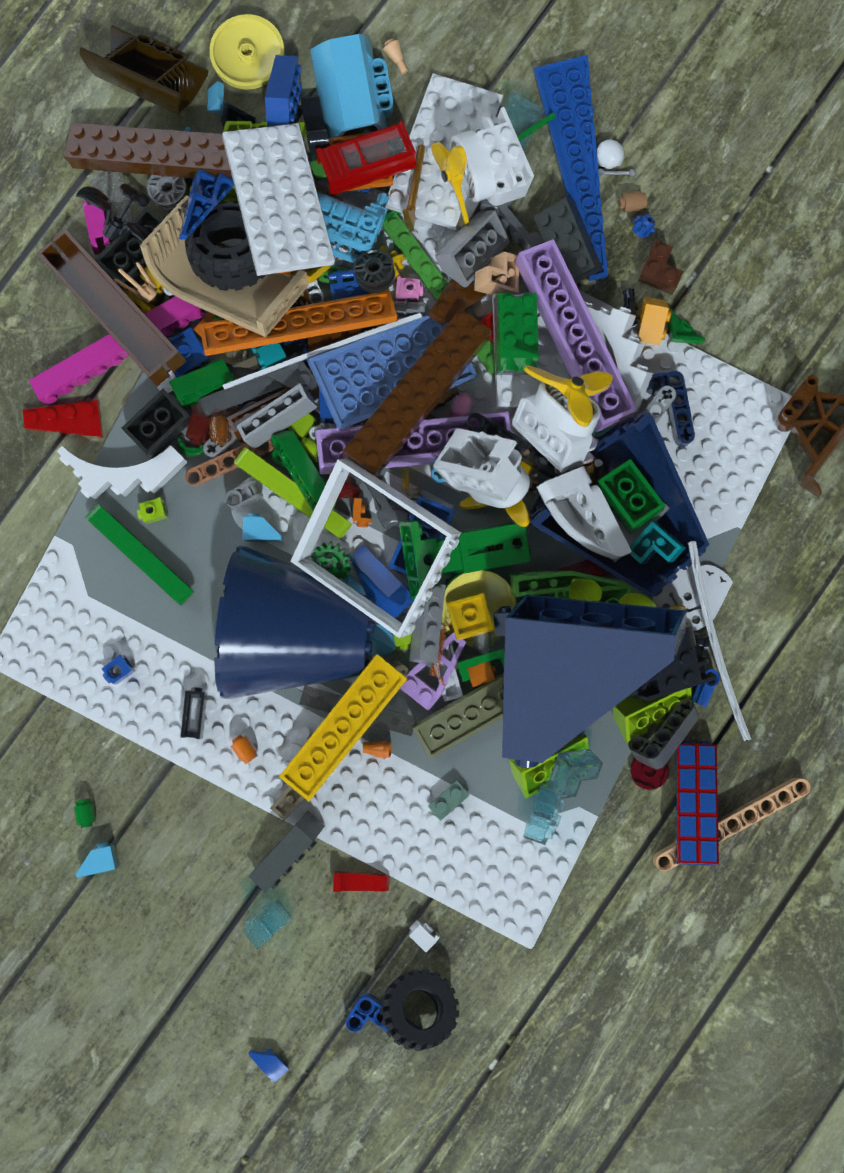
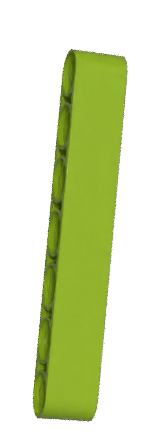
(287, 490)

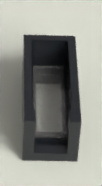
(194, 713)

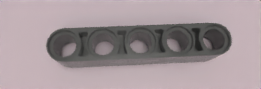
(238, 396)

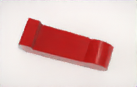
(360, 881)

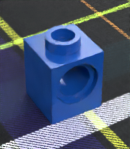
(126, 670)

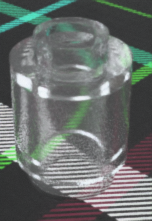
(484, 642)

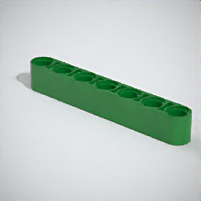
(139, 554)

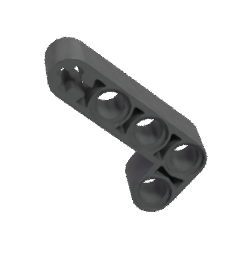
(668, 737)

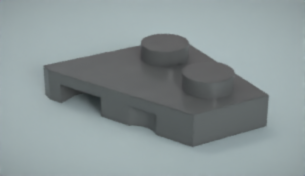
(294, 375)

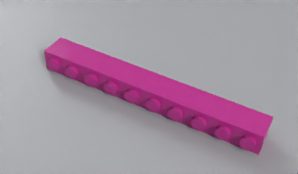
(107, 352)

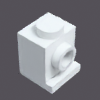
(423, 935)

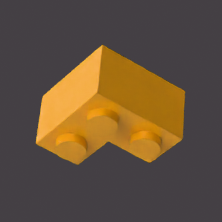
(652, 320)

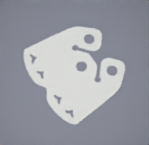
(686, 583)

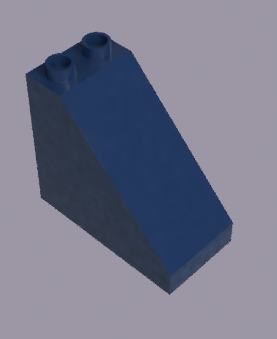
(574, 664)

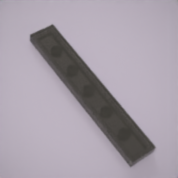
(387, 719)

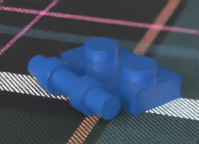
(344, 289)

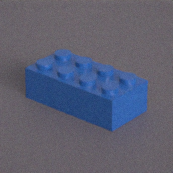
(283, 91)
(445, 514)

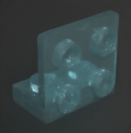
(523, 115)

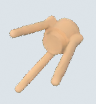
(145, 292)

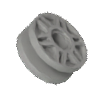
(167, 200)

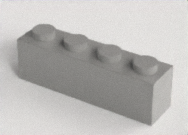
(276, 416)
(427, 629)

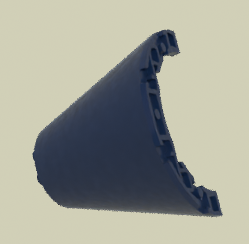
(645, 447)
(284, 629)

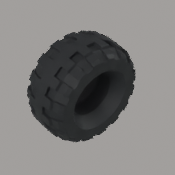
(222, 266)

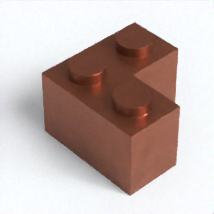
(657, 272)

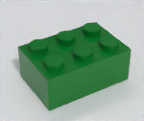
(630, 496)

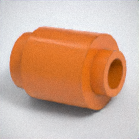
(244, 749)

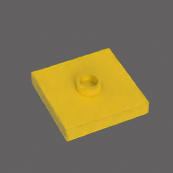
(470, 616)

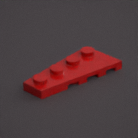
(71, 418)

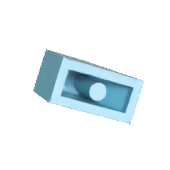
(259, 530)
(99, 860)

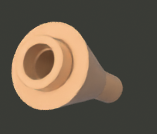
(393, 50)

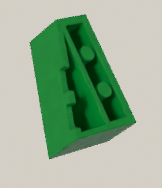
(201, 383)

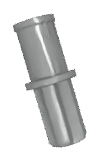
(409, 307)

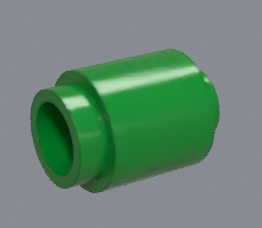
(84, 813)

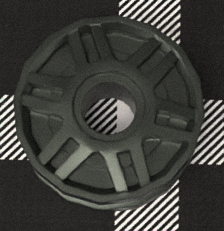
(370, 261)

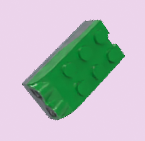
(516, 333)

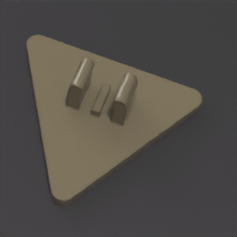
(241, 358)

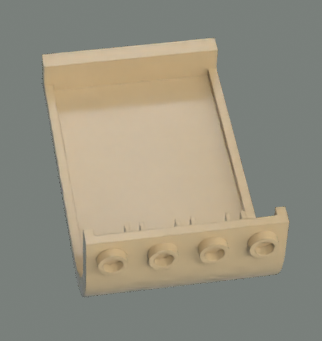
(253, 308)

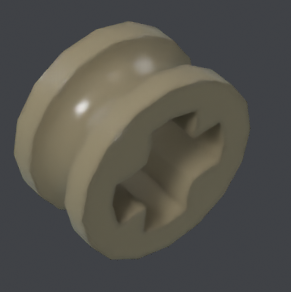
(413, 493)

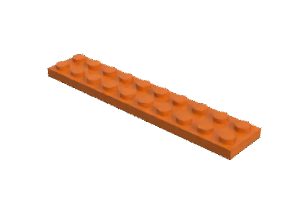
(303, 323)

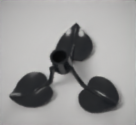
(115, 225)

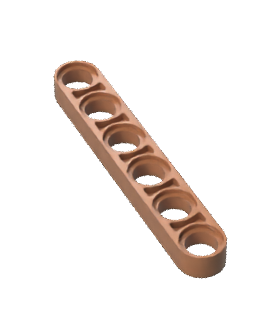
(219, 462)

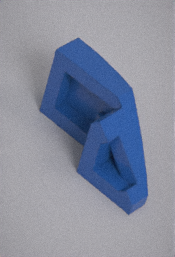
(269, 1063)

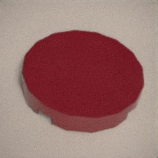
(648, 777)

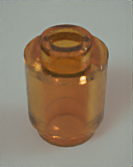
(219, 430)

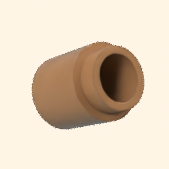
(632, 201)

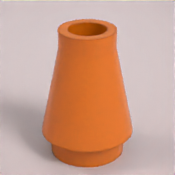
(379, 749)

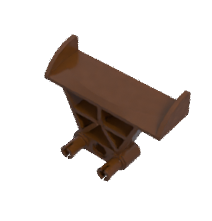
(788, 420)

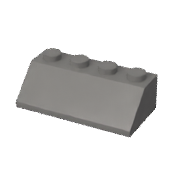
(473, 247)

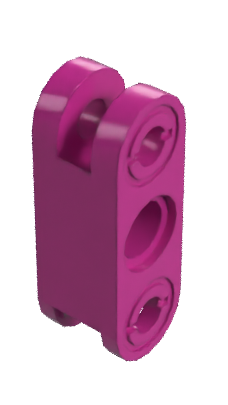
(95, 223)

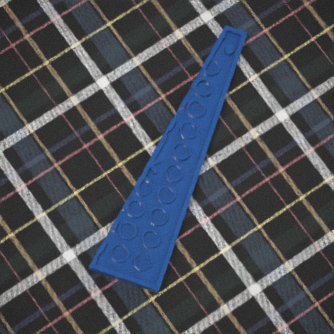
(567, 93)

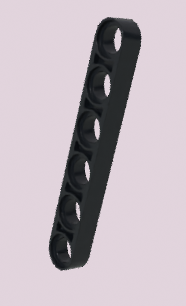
(531, 460)

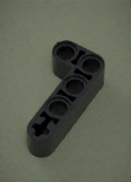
(314, 124)

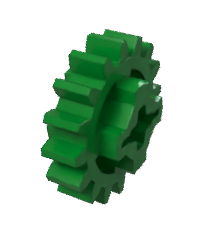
(325, 554)

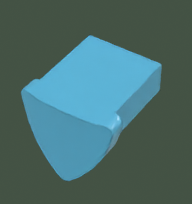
(216, 98)

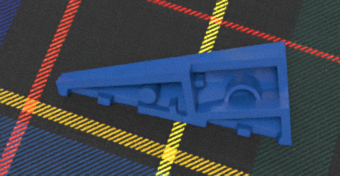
(203, 198)

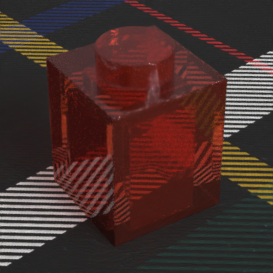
(198, 430)

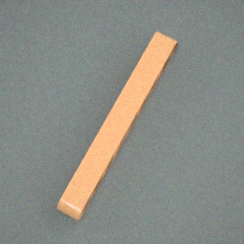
(738, 816)

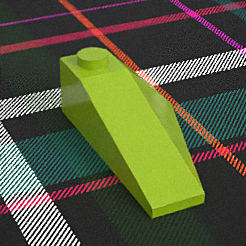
(636, 715)
(531, 778)

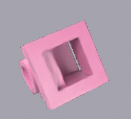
(403, 293)

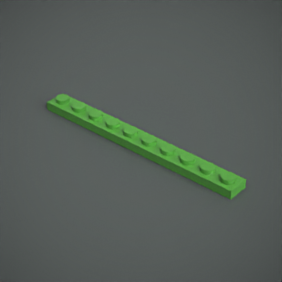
(428, 274)

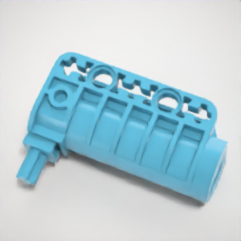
(352, 225)

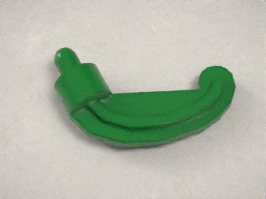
(189, 451)

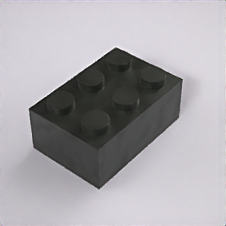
(157, 424)

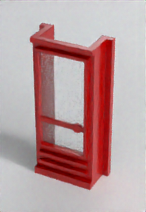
(367, 158)

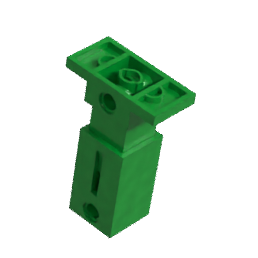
(476, 551)

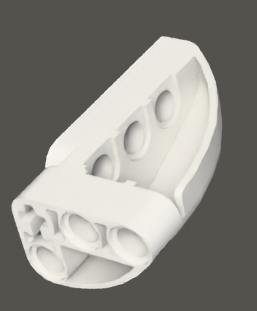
(584, 513)

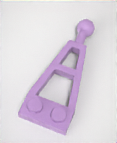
(421, 691)

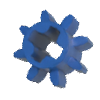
(643, 226)

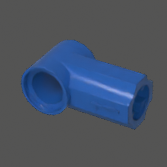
(704, 691)

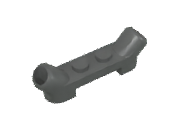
(512, 224)
(387, 515)

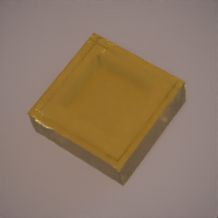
(404, 479)

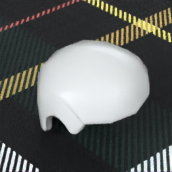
(610, 154)

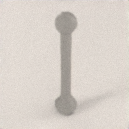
(631, 172)

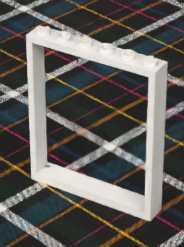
(316, 525)

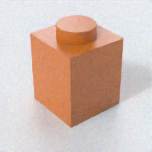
(482, 673)

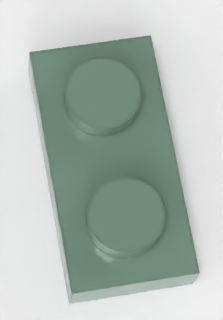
(448, 800)

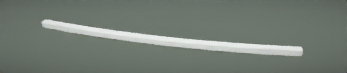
(321, 350)
(714, 641)

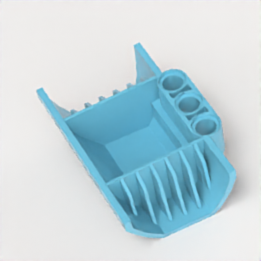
(350, 84)

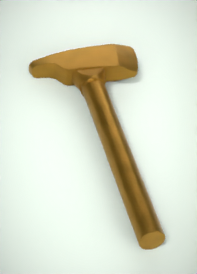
(409, 213)

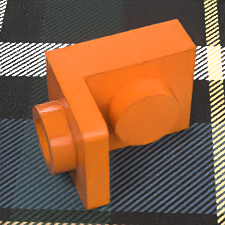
(358, 510)

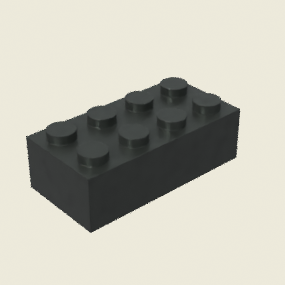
(568, 230)
(126, 251)

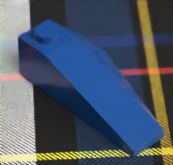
(380, 583)

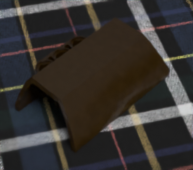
(148, 70)

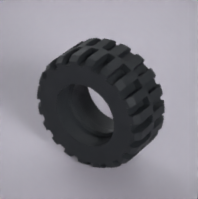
(445, 1010)

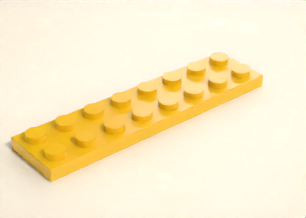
(343, 727)

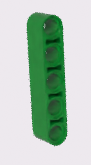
(299, 466)

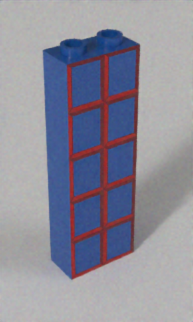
(697, 804)

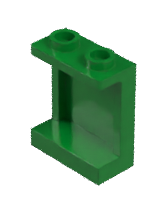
(463, 665)

